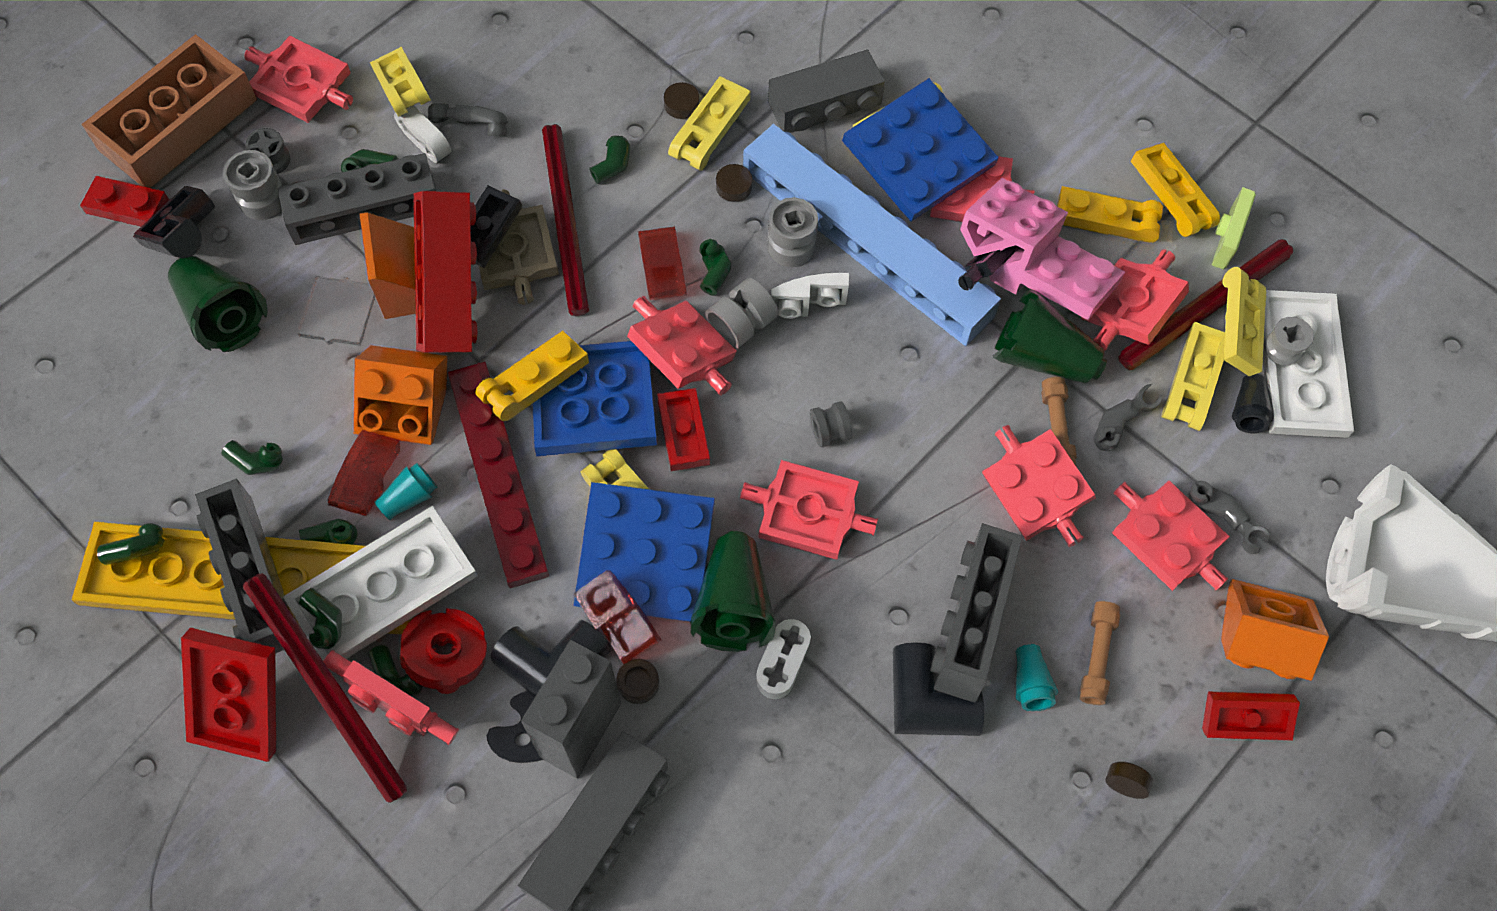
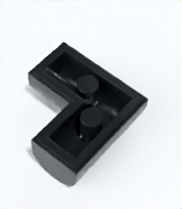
(493, 219)
(174, 226)
(531, 663)
(926, 710)

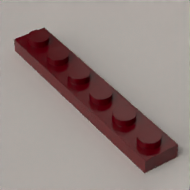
(498, 480)

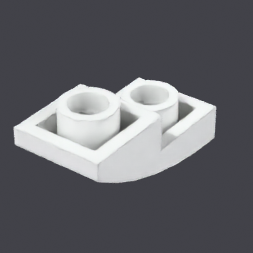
(822, 289)

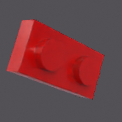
(122, 201)
(683, 429)
(1250, 715)

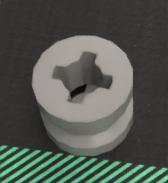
(1279, 345)

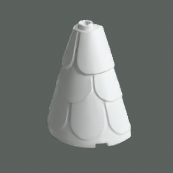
(1413, 562)

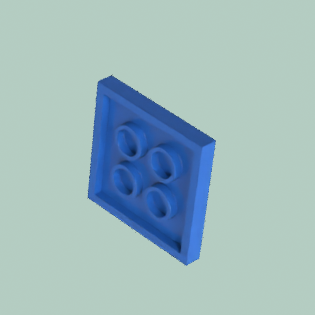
(920, 149)
(599, 405)
(650, 544)

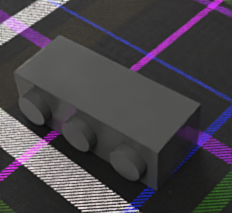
(826, 91)

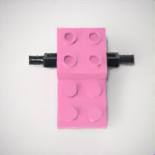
(1020, 245)

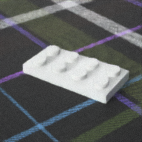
(1314, 392)
(388, 582)

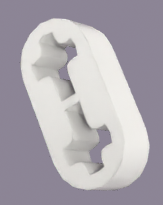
(423, 134)
(792, 663)

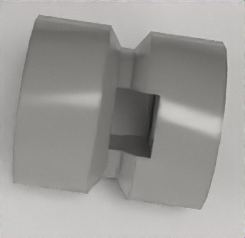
(253, 184)
(792, 232)
(746, 310)

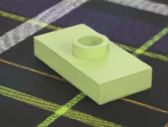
(1232, 228)

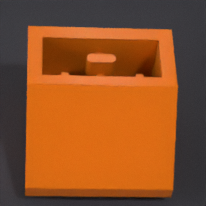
(399, 393)

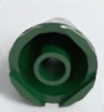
(216, 304)
(1048, 342)
(733, 597)

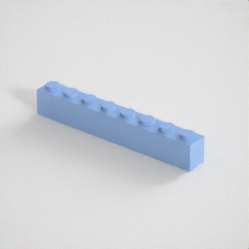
(872, 235)

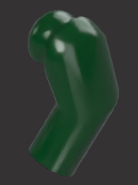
(616, 159)
(331, 531)
(327, 619)

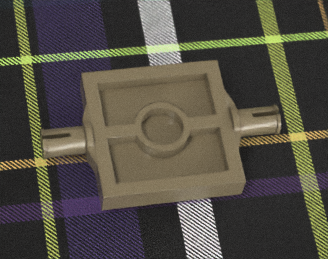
(522, 255)

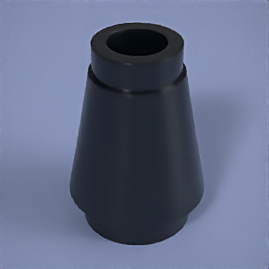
(1253, 406)

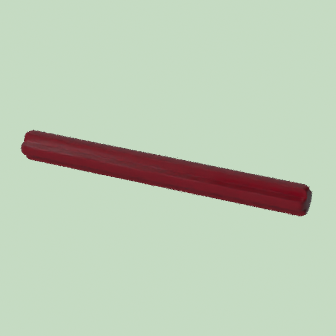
(565, 221)
(1203, 306)
(325, 687)

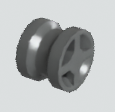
(267, 141)
(831, 424)

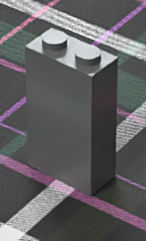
(573, 709)

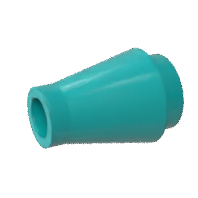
(406, 491)
(1033, 680)

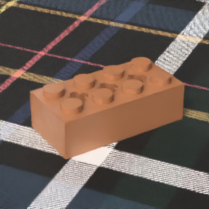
(170, 111)

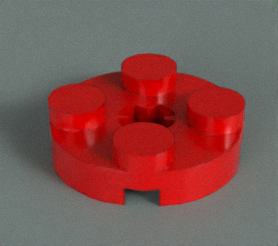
(440, 671)

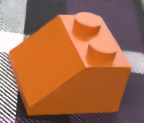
(390, 264)
(1272, 631)

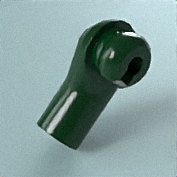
(365, 157)
(717, 264)
(252, 463)
(147, 542)
(385, 668)

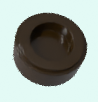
(681, 100)
(734, 182)
(637, 681)
(1129, 780)

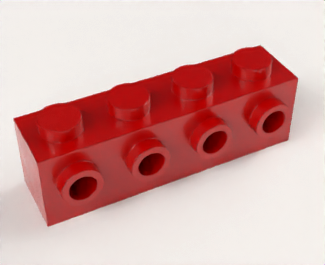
(444, 271)

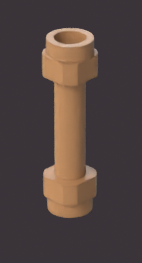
(1055, 395)
(1094, 686)

